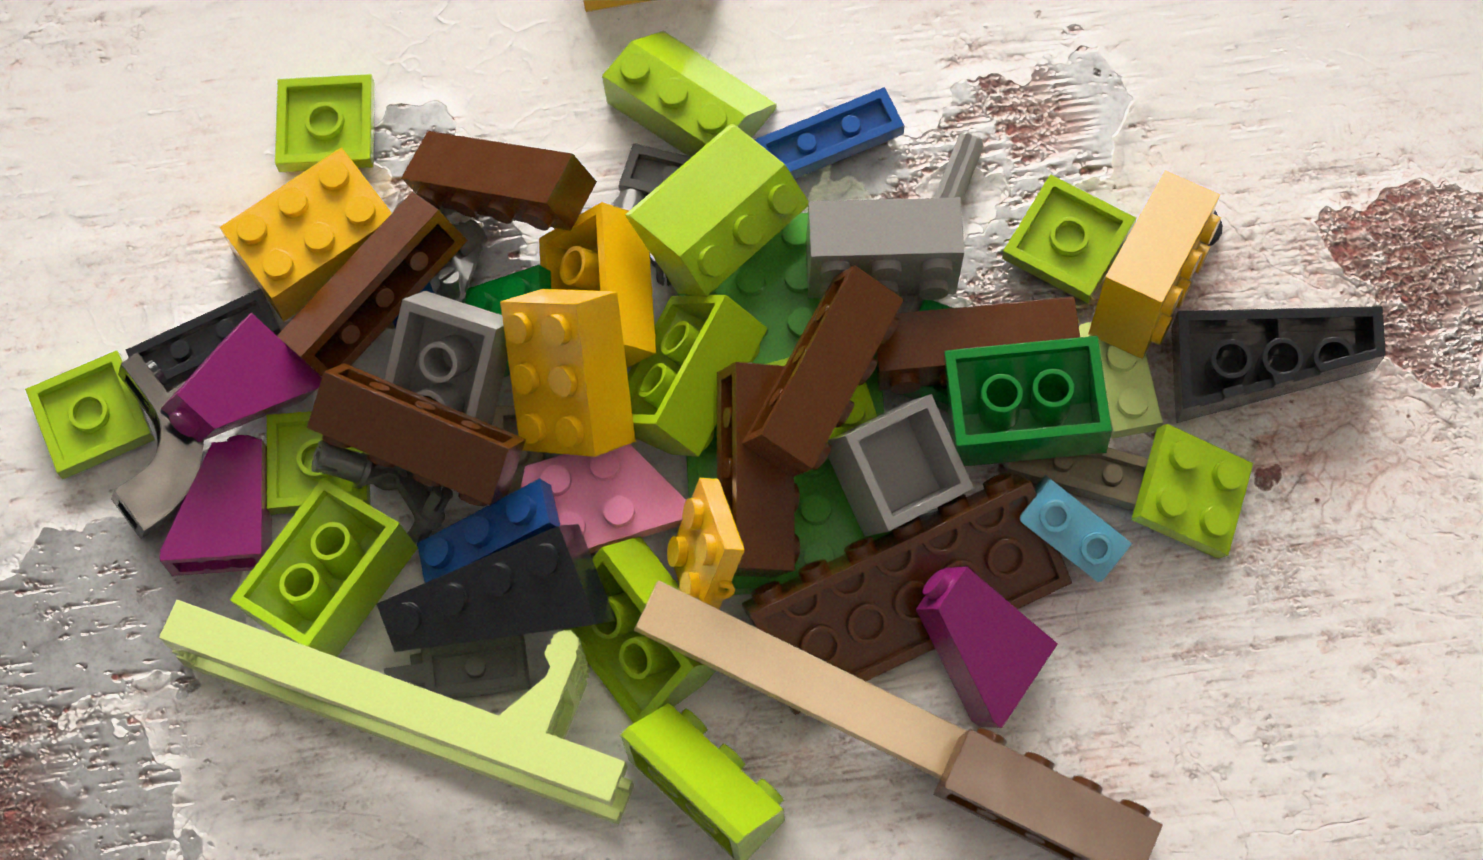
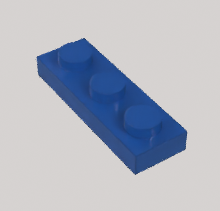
(835, 133)
(490, 530)

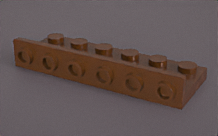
(865, 603)

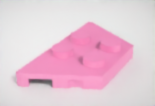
(609, 495)

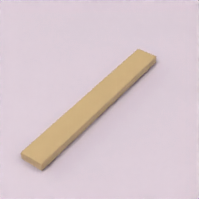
(798, 679)

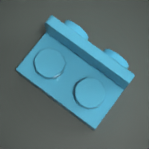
(1074, 530)

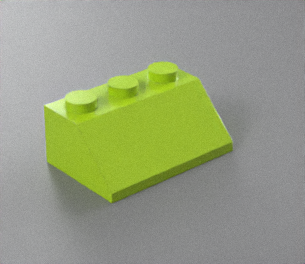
(681, 93)
(716, 211)
(677, 386)
(325, 570)
(630, 665)
(704, 780)

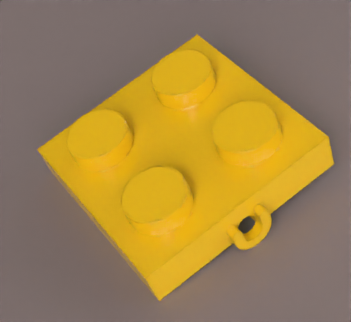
(706, 545)

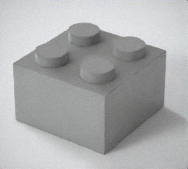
(898, 466)

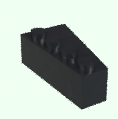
(1264, 353)
(514, 592)

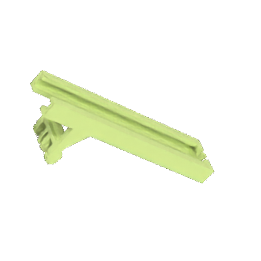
(517, 747)

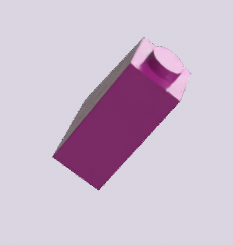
(240, 382)
(224, 514)
(983, 643)

